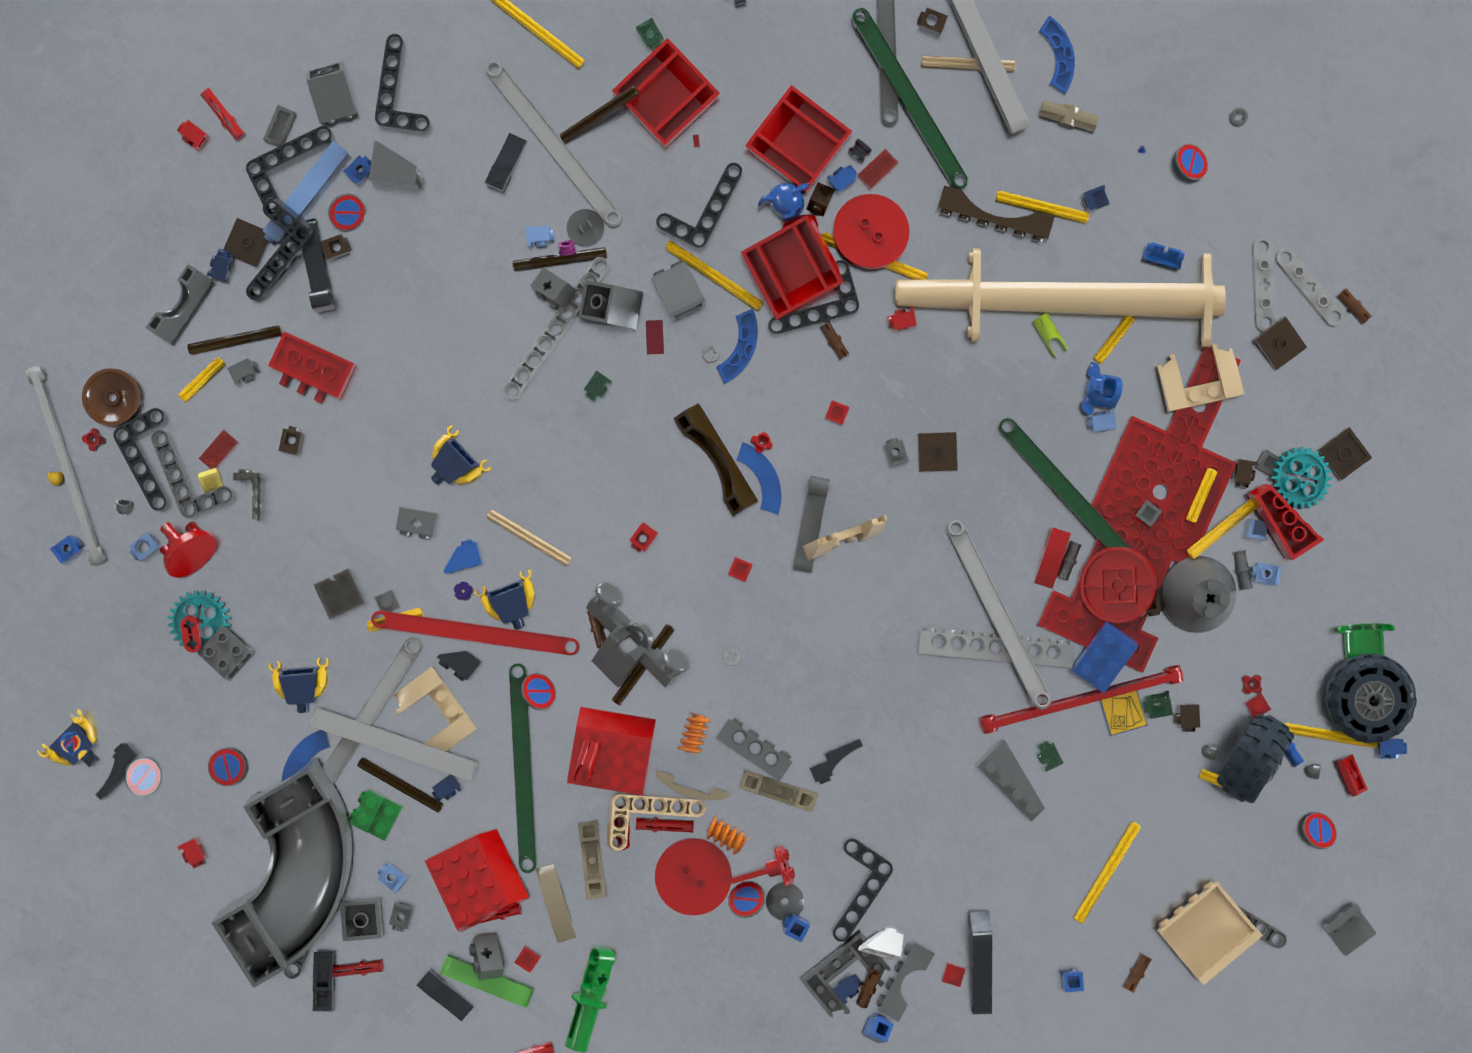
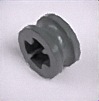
(1240, 111)

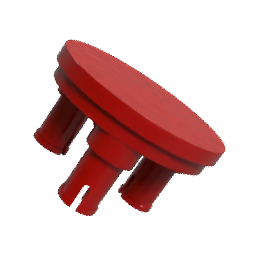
(187, 551)

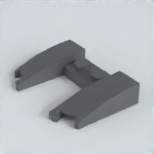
(818, 977)

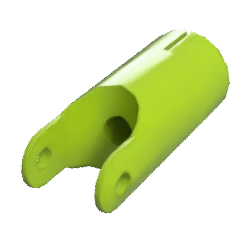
(1048, 331)

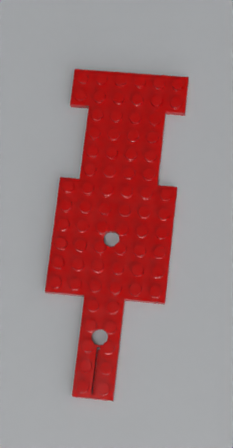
(1141, 462)

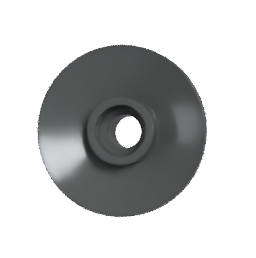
(779, 892)

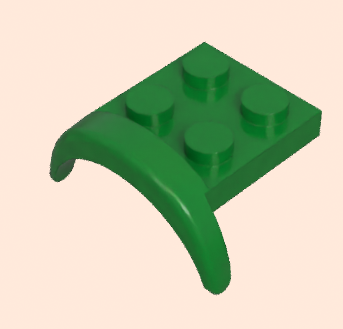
(1364, 638)

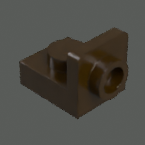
(820, 199)

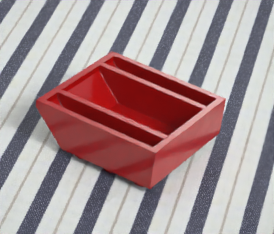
(669, 93)
(798, 139)
(793, 266)
(622, 753)
(476, 879)

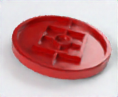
(871, 231)
(1118, 585)
(693, 876)

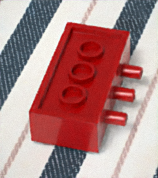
(311, 367)

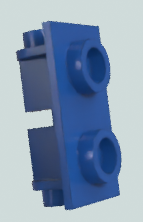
(1155, 254)

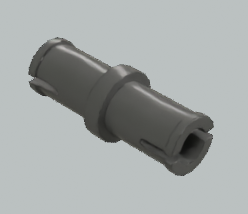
(1069, 560)
(1243, 570)

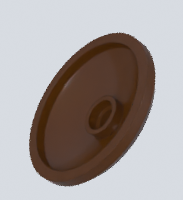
(97, 395)

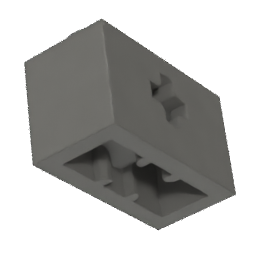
(553, 288)
(428, 520)
(486, 957)

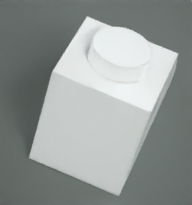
(884, 944)

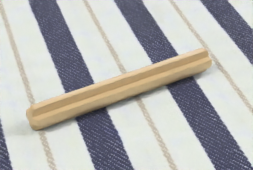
(960, 63)
(528, 537)

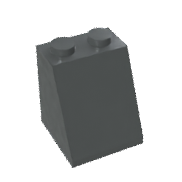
(331, 93)
(393, 170)
(678, 290)
(610, 304)

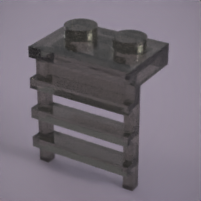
(247, 476)

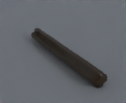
(600, 113)
(557, 259)
(234, 339)
(639, 668)
(400, 785)

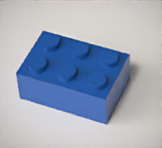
(1105, 656)

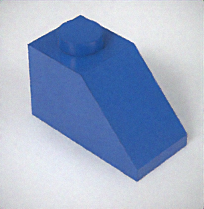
(464, 557)

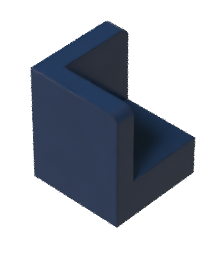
(1095, 198)

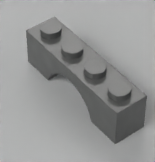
(169, 323)
(916, 959)

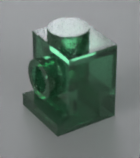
(642, 31)
(597, 386)
(1161, 710)
(1049, 755)

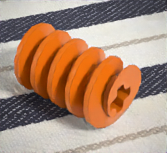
(694, 733)
(726, 836)

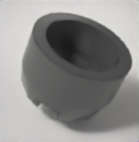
(123, 505)
(1210, 751)
(1313, 771)

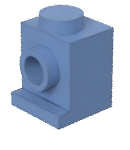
(539, 236)
(1102, 421)
(1274, 577)
(399, 877)

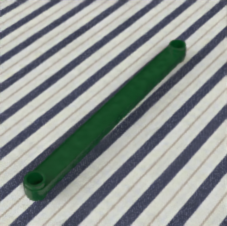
(909, 98)
(1062, 486)
(522, 771)

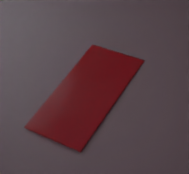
(654, 337)

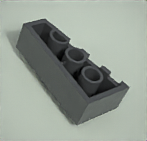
(1007, 775)

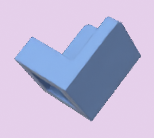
(1256, 530)

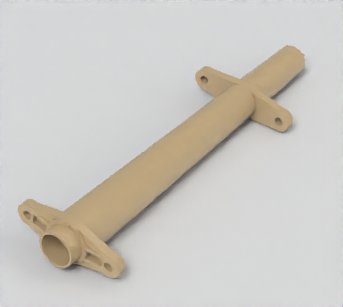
(1117, 299)

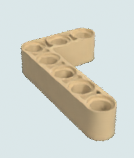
(647, 808)

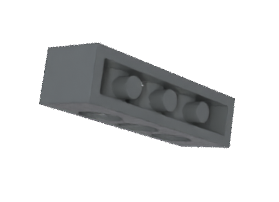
(776, 770)

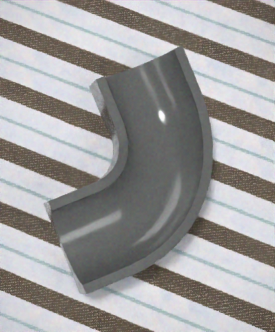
(304, 875)

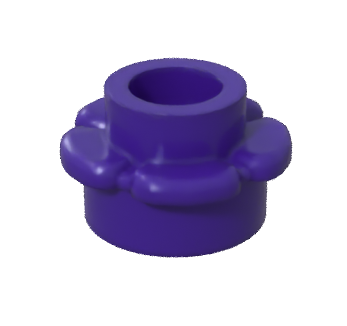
(468, 590)

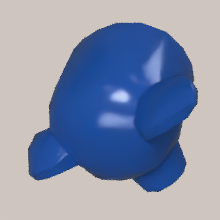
(786, 200)
(1101, 390)

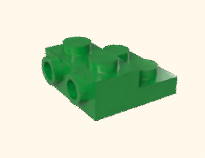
(375, 814)

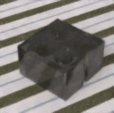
(340, 595)

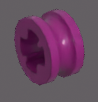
(566, 247)

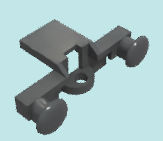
(613, 660)

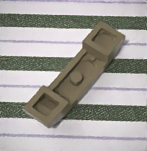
(668, 779)
(778, 791)
(592, 860)
(555, 903)

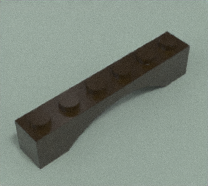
(956, 202)
(697, 427)

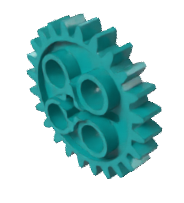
(1305, 461)
(214, 623)

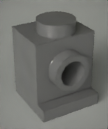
(243, 371)
(895, 460)
(404, 909)

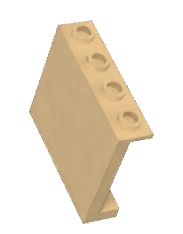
(1209, 932)

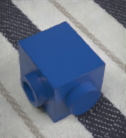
(795, 927)
(878, 1029)

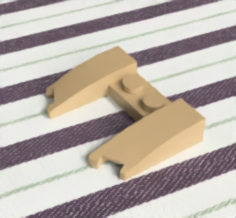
(1179, 398)
(864, 531)
(432, 684)

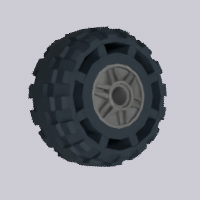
(1350, 693)
(1255, 758)

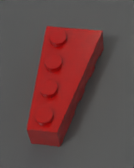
(1284, 523)

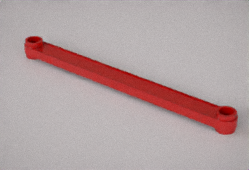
(475, 632)
(1173, 675)

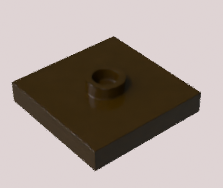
(246, 243)
(1280, 343)
(937, 452)
(1345, 453)

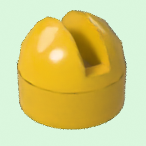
(55, 478)

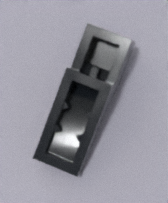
(505, 162)
(123, 757)
(823, 771)
(323, 982)
(445, 995)

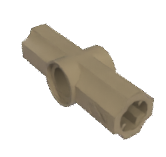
(1069, 115)

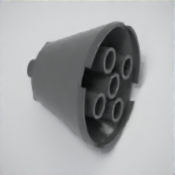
(1198, 594)

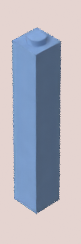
(308, 188)

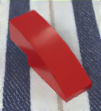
(1052, 557)

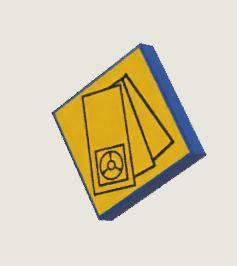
(1123, 713)

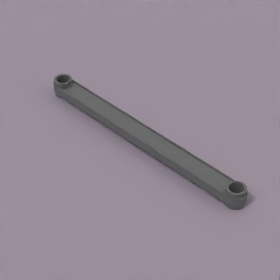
(886, 25)

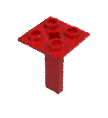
(773, 868)

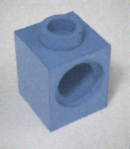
(153, 547)

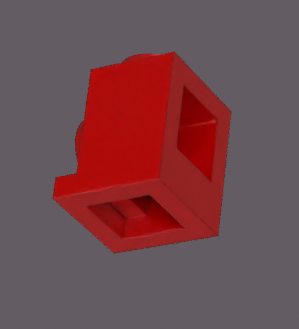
(192, 134)
(902, 320)
(645, 530)
(193, 853)

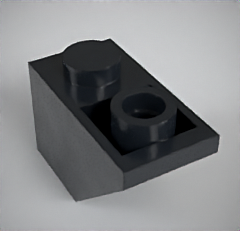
(461, 662)

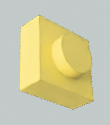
(210, 480)

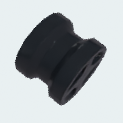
(859, 150)

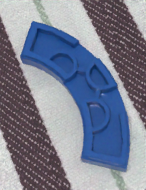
(1063, 54)
(744, 349)
(766, 475)
(304, 752)

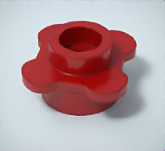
(88, 439)
(766, 442)
(1257, 684)

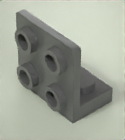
(225, 653)
(1349, 929)

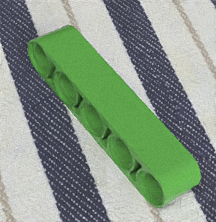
(500, 987)

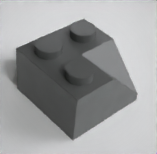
(361, 919)

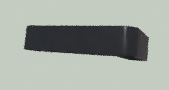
(385, 90)
(282, 160)
(708, 212)
(283, 251)
(321, 292)
(821, 309)
(140, 458)
(864, 889)
(981, 961)

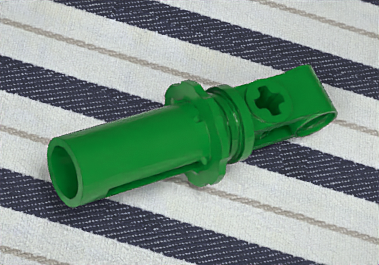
(590, 999)

